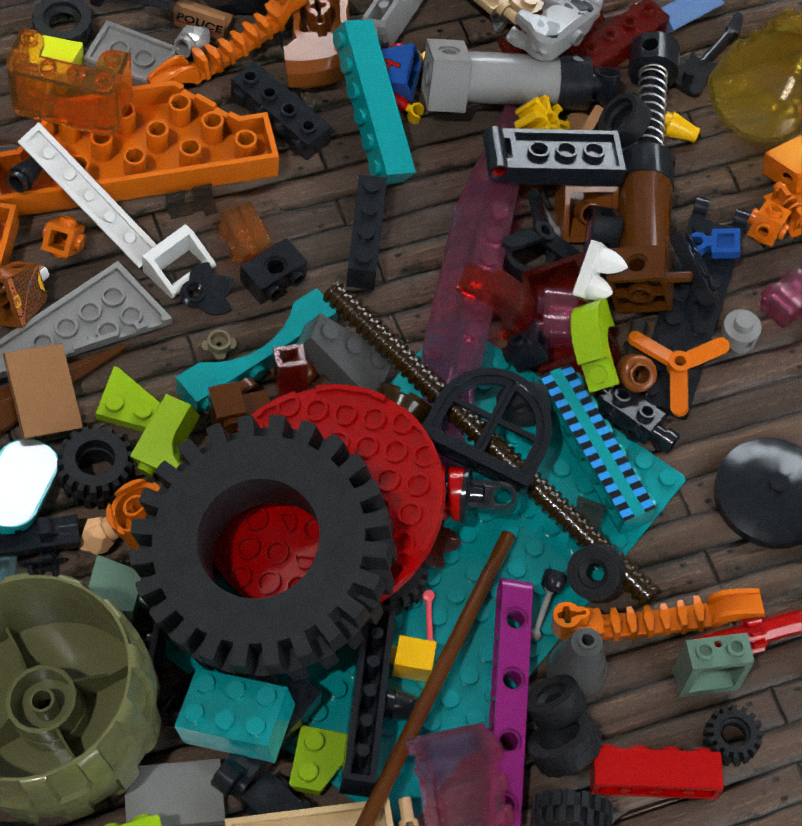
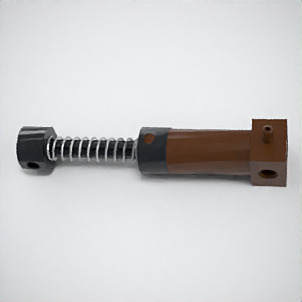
(648, 187)

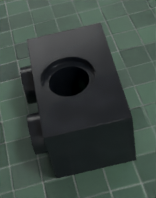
(280, 258)

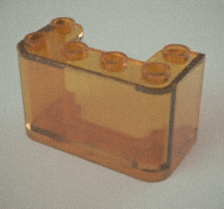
(69, 92)

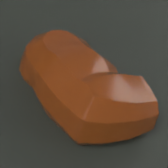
(311, 56)

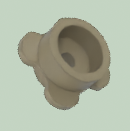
(219, 337)

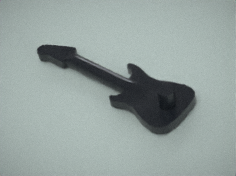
(696, 70)

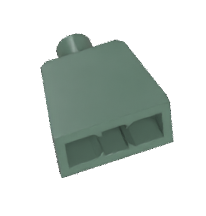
(117, 583)

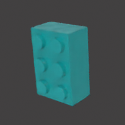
(235, 715)

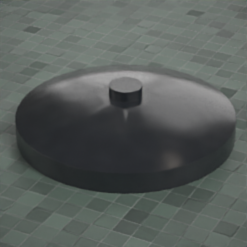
(762, 492)

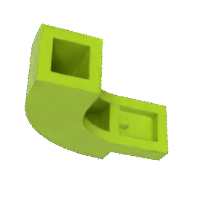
(591, 344)

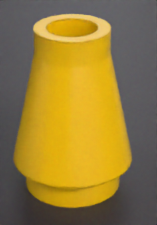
(679, 127)

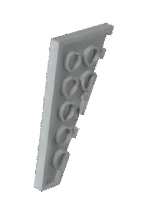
(91, 316)

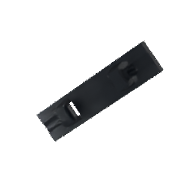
(42, 536)

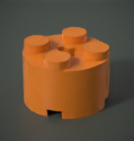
(126, 507)

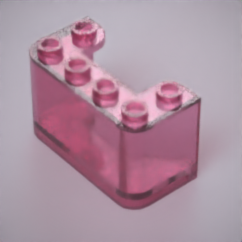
(462, 777)

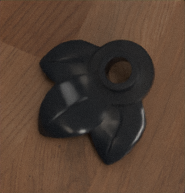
(211, 290)

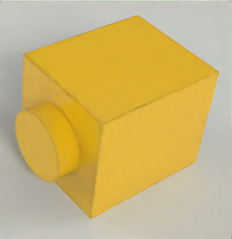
(413, 658)

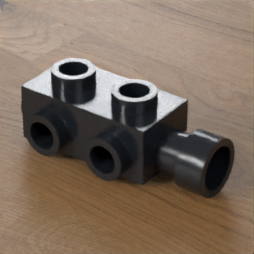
(635, 417)

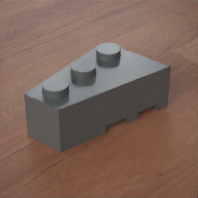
(342, 354)

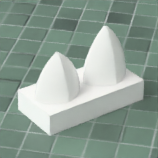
(597, 260)

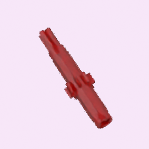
(764, 630)

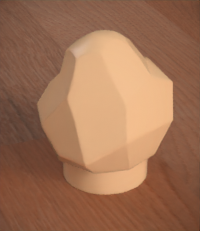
(97, 536)

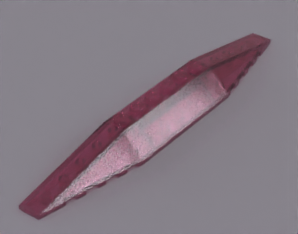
(458, 322)

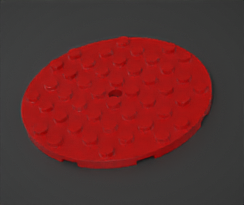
(276, 543)

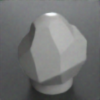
(191, 37)

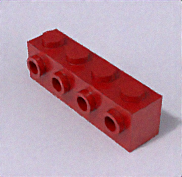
(656, 772)

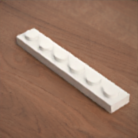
(87, 193)

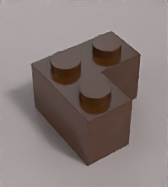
(228, 404)

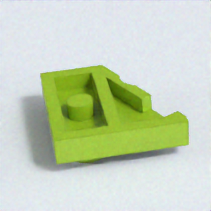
(126, 402)
(316, 759)

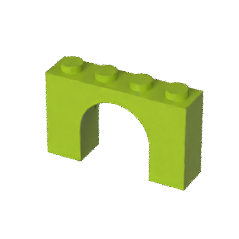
(164, 434)

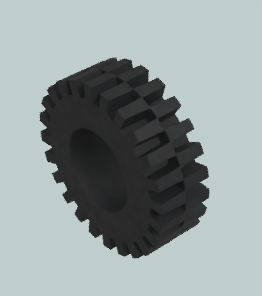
(218, 484)

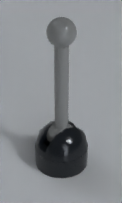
(552, 583)

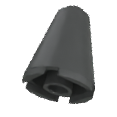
(582, 658)

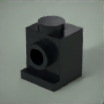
(527, 348)

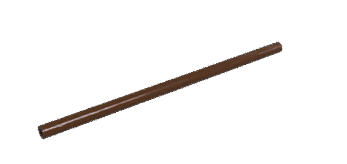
(435, 681)

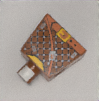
(21, 292)

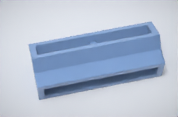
(686, 11)

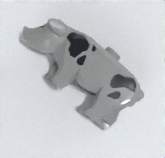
(555, 30)

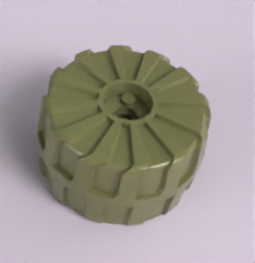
(103, 695)

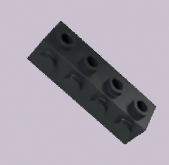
(288, 115)

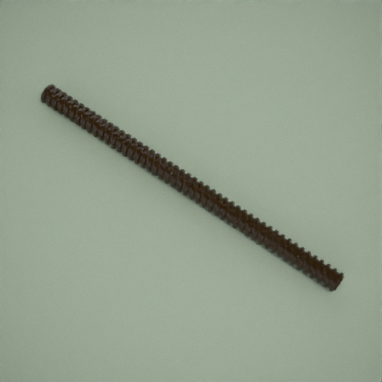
(473, 426)

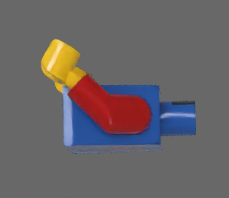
(403, 68)

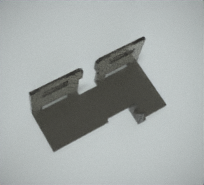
(184, 208)

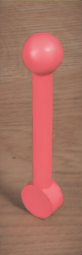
(428, 598)

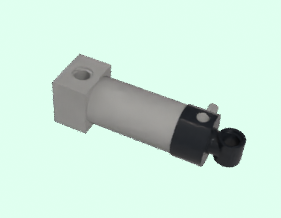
(461, 76)

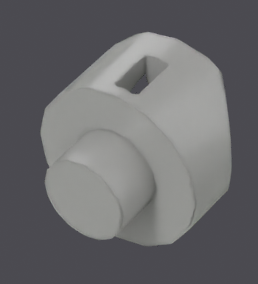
(741, 330)

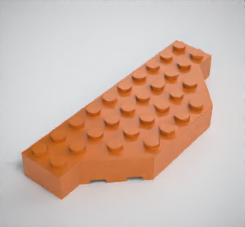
(163, 147)

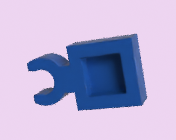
(722, 243)

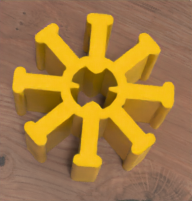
(540, 115)

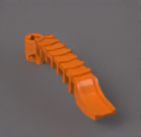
(240, 45)
(720, 609)

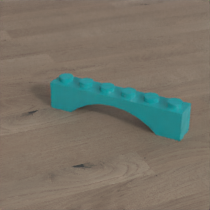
(194, 382)

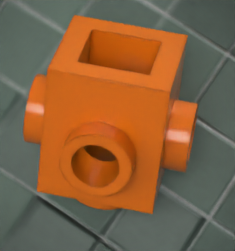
(768, 223)
(56, 241)

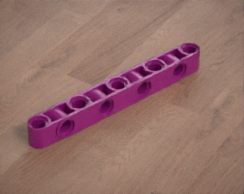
(511, 661)

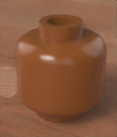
(645, 372)

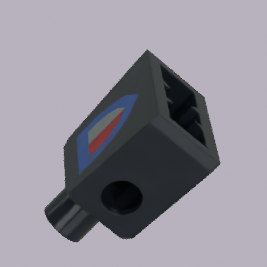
(603, 225)

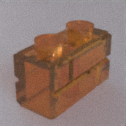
(244, 232)

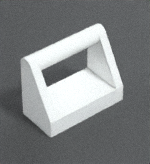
(167, 252)

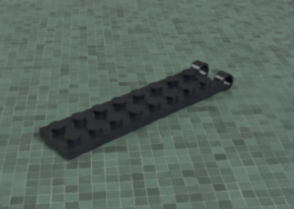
(690, 321)

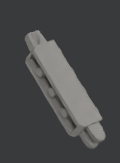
(390, 18)

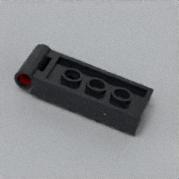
(554, 156)

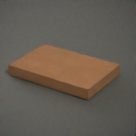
(42, 391)

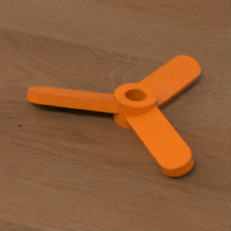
(679, 374)

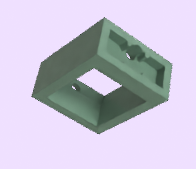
(726, 665)

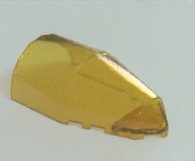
(760, 81)

